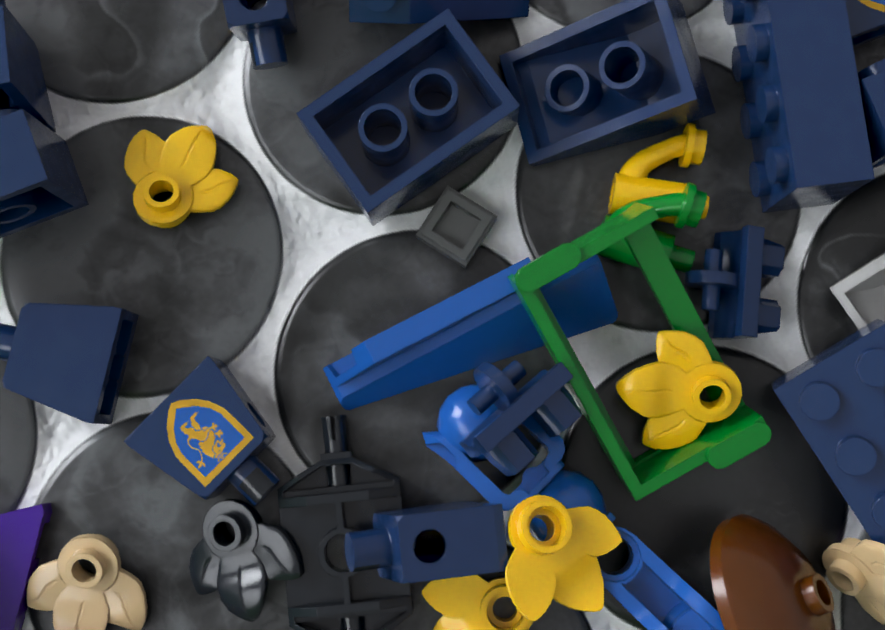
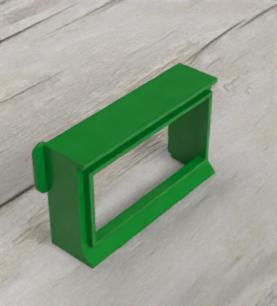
(720, 441)

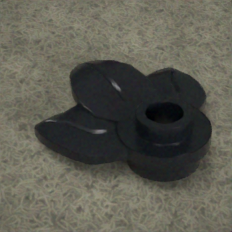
(245, 564)

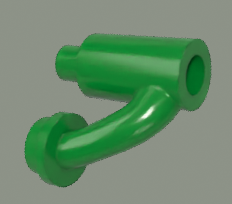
(686, 208)

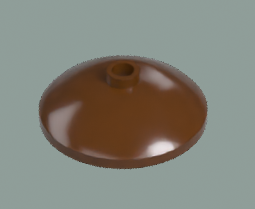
(765, 580)

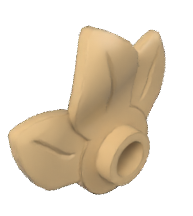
(859, 571)
(84, 598)

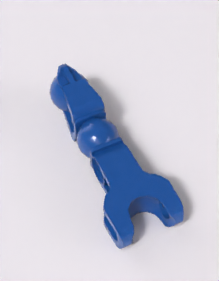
(645, 582)

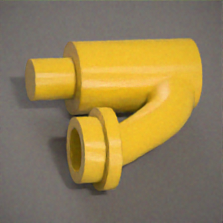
(633, 180)

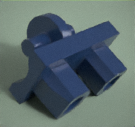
(734, 284)
(499, 434)

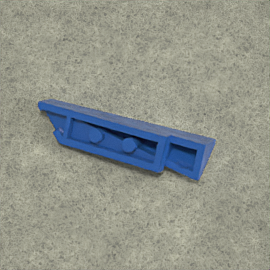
(465, 331)

